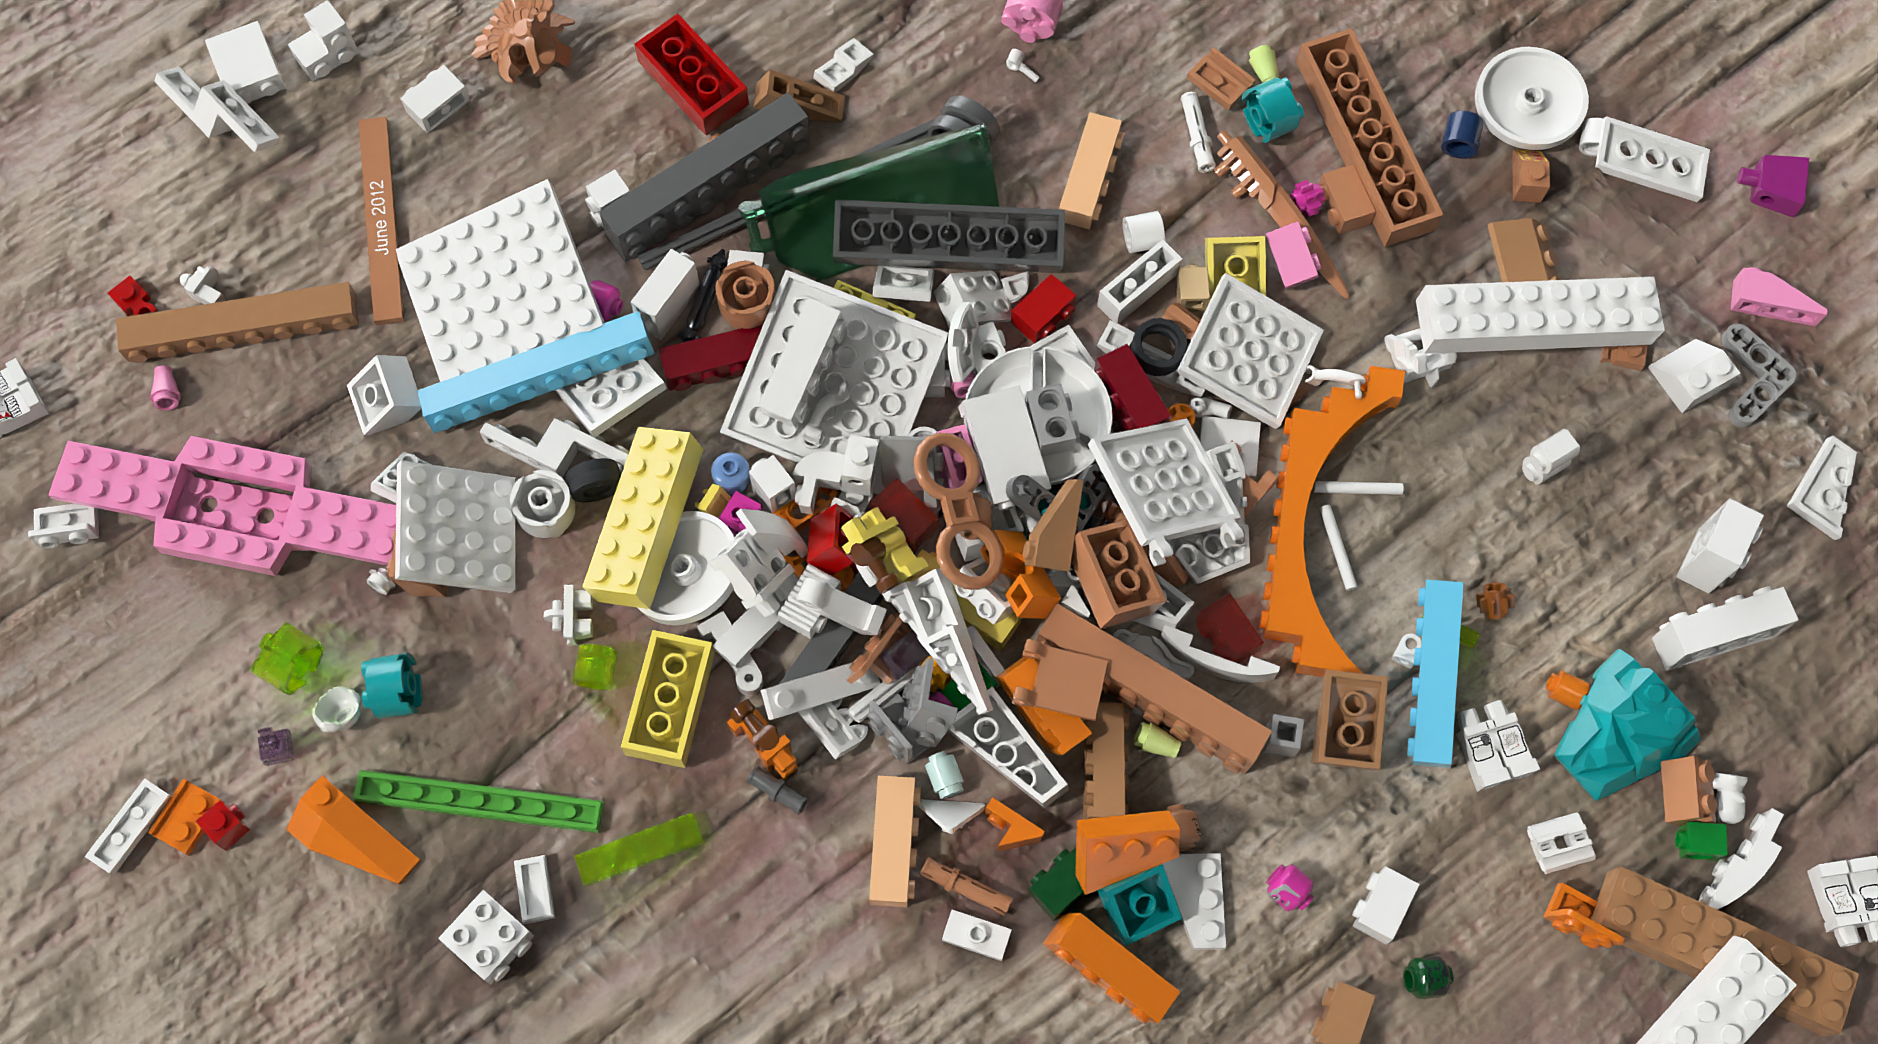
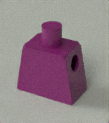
(1777, 183)

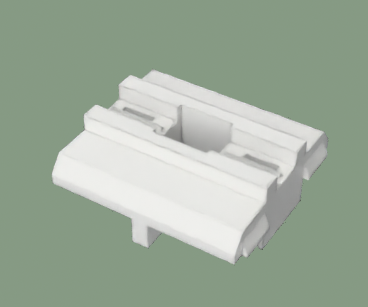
(1553, 858)

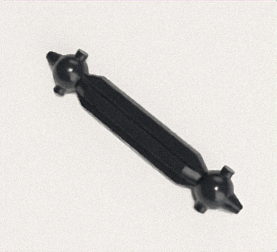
(704, 297)

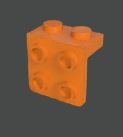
(1573, 912)

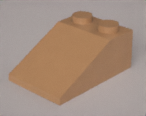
(1350, 721)

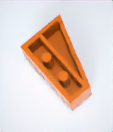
(1123, 846)

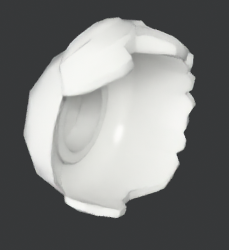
(337, 709)

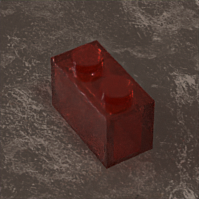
(911, 513)
(1229, 630)

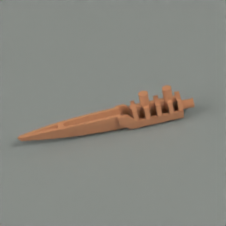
(1271, 195)

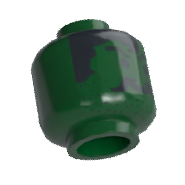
(1428, 977)

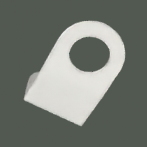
(1404, 655)

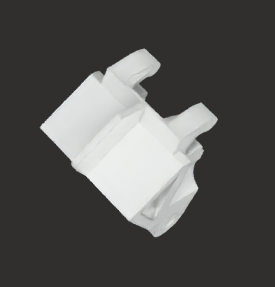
(1414, 361)

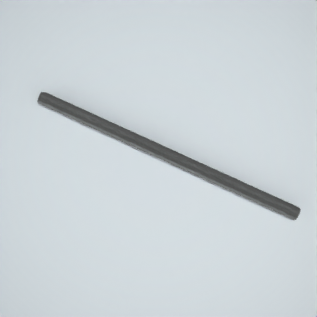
(735, 220)

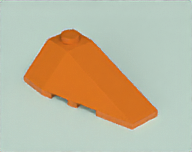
(341, 830)

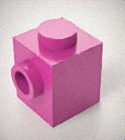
(736, 503)

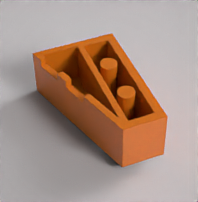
(1053, 730)

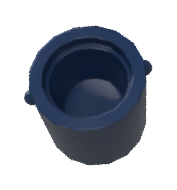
(1462, 134)

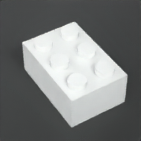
(1721, 546)

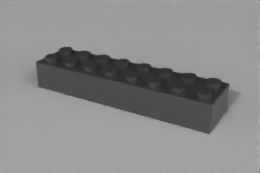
(706, 177)
(948, 236)

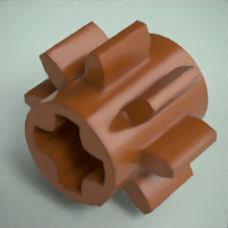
(1495, 600)

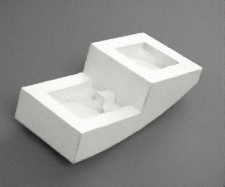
(845, 65)

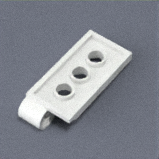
(1606, 135)

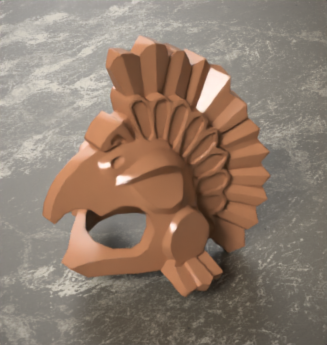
(524, 36)

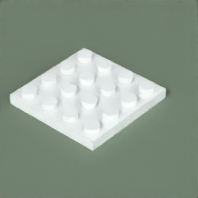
(1250, 351)
(454, 527)

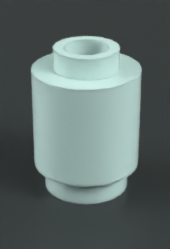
(944, 775)

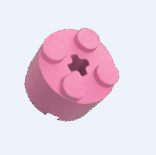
(1032, 18)

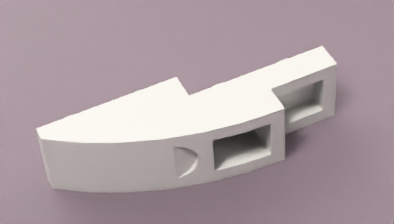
(1742, 871)

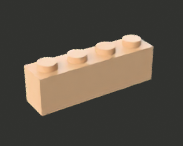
(1090, 170)
(892, 841)

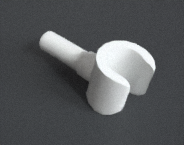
(1015, 63)

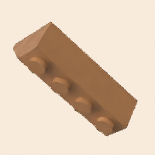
(1523, 250)

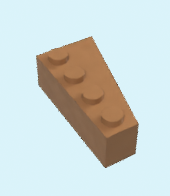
(1104, 763)

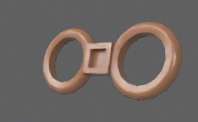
(958, 511)

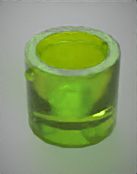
(594, 667)

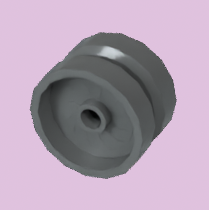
(961, 113)

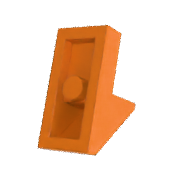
(1020, 831)

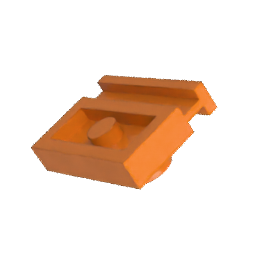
(177, 820)

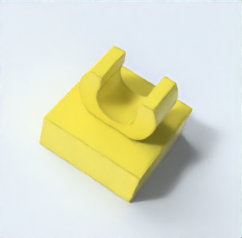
(714, 501)

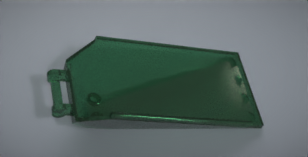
(801, 205)

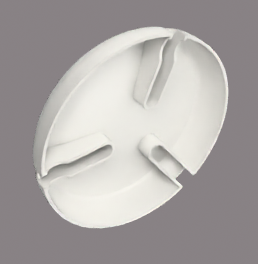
(1043, 369)

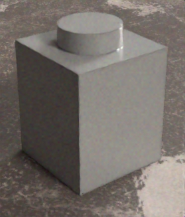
(1285, 735)

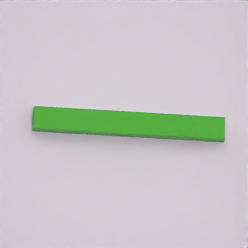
(478, 801)

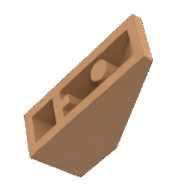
(814, 100)
(1054, 534)

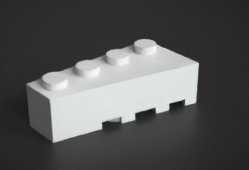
(1009, 749)

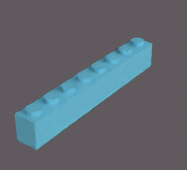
(535, 372)

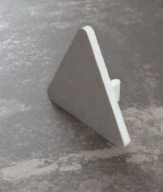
(951, 814)

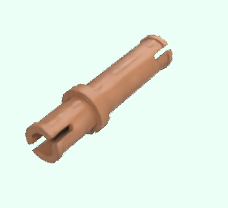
(966, 886)

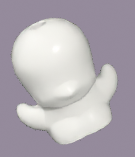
(1730, 797)

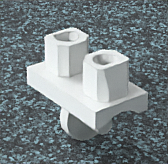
(574, 628)

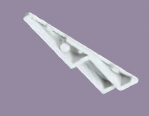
(936, 617)

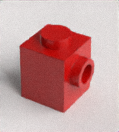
(223, 824)

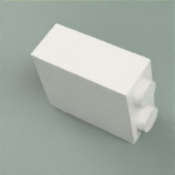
(246, 62)
(667, 292)

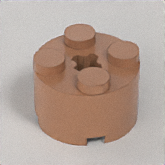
(742, 279)

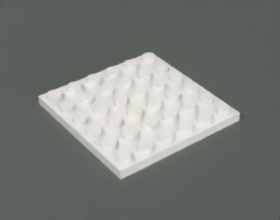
(498, 283)
(880, 358)

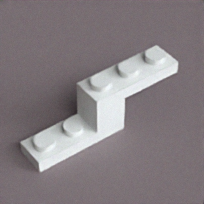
(216, 109)
(556, 447)

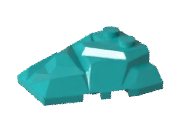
(1625, 728)

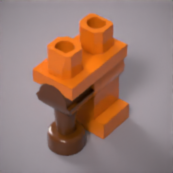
(769, 747)

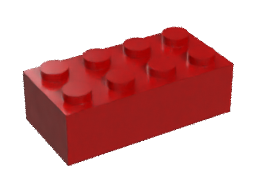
(692, 74)

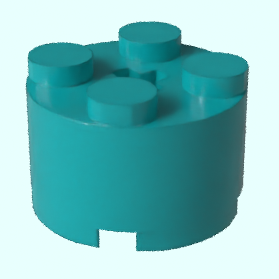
(1272, 109)
(391, 686)

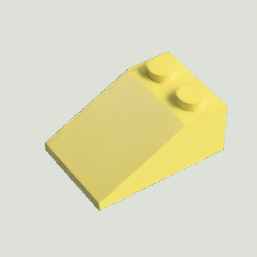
(1240, 258)

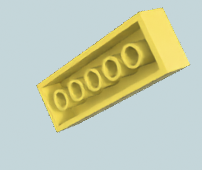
(643, 517)

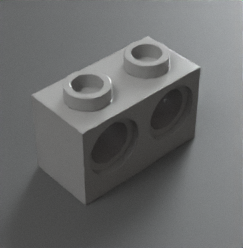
(1047, 420)

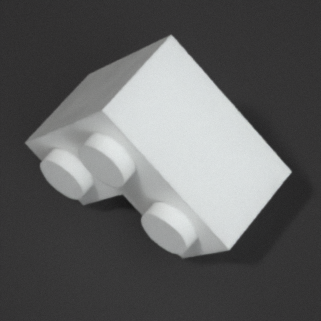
(326, 43)

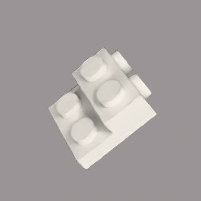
(991, 600)

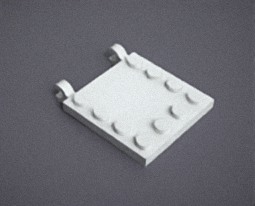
(1166, 486)

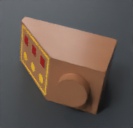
(1530, 175)

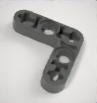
(1032, 487)

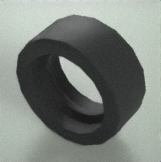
(1162, 327)

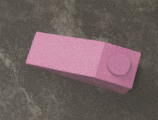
(1771, 297)

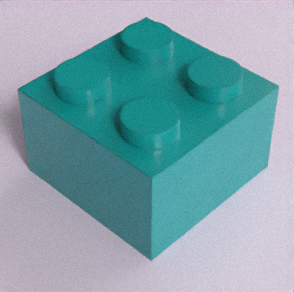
(1140, 904)

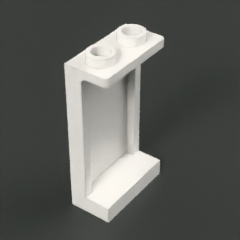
(1004, 442)

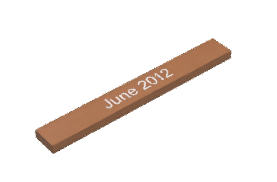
(381, 221)

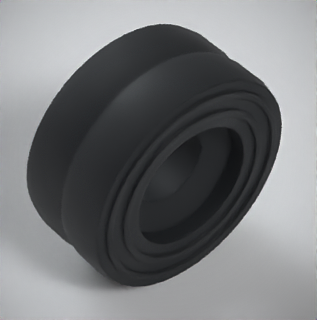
(593, 480)

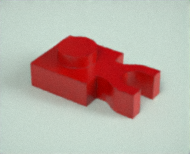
(131, 297)

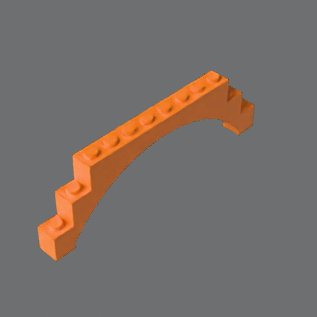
(1311, 439)

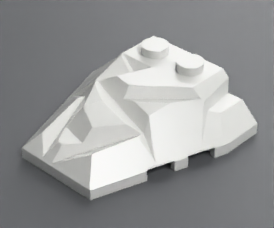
(1202, 552)

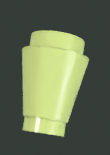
(1264, 62)
(1155, 740)

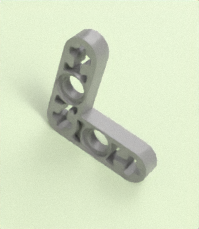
(1767, 379)

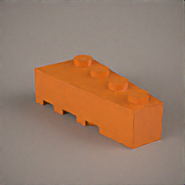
(1111, 967)

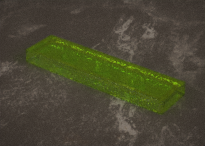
(638, 849)

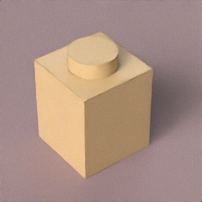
(1192, 287)

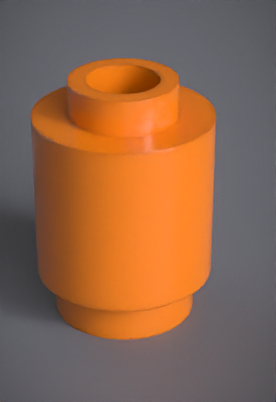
(1567, 689)

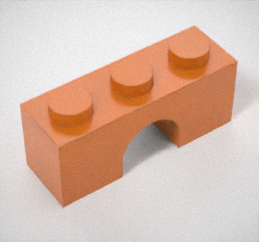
(1032, 592)

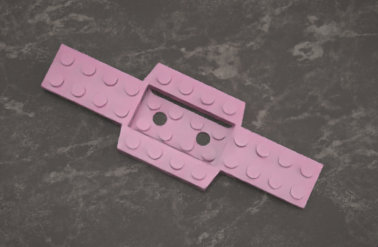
(231, 532)

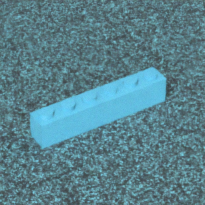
(1437, 673)

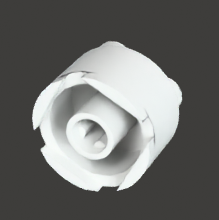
(536, 490)

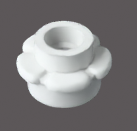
(380, 581)

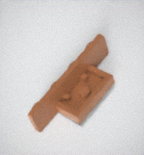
(892, 631)

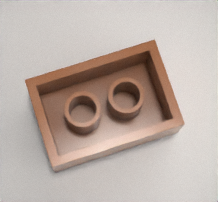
(1116, 574)

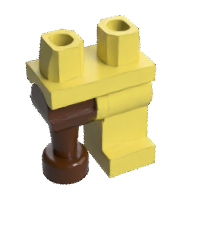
(882, 549)

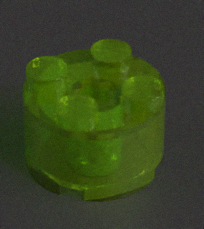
(287, 658)

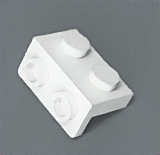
(64, 524)

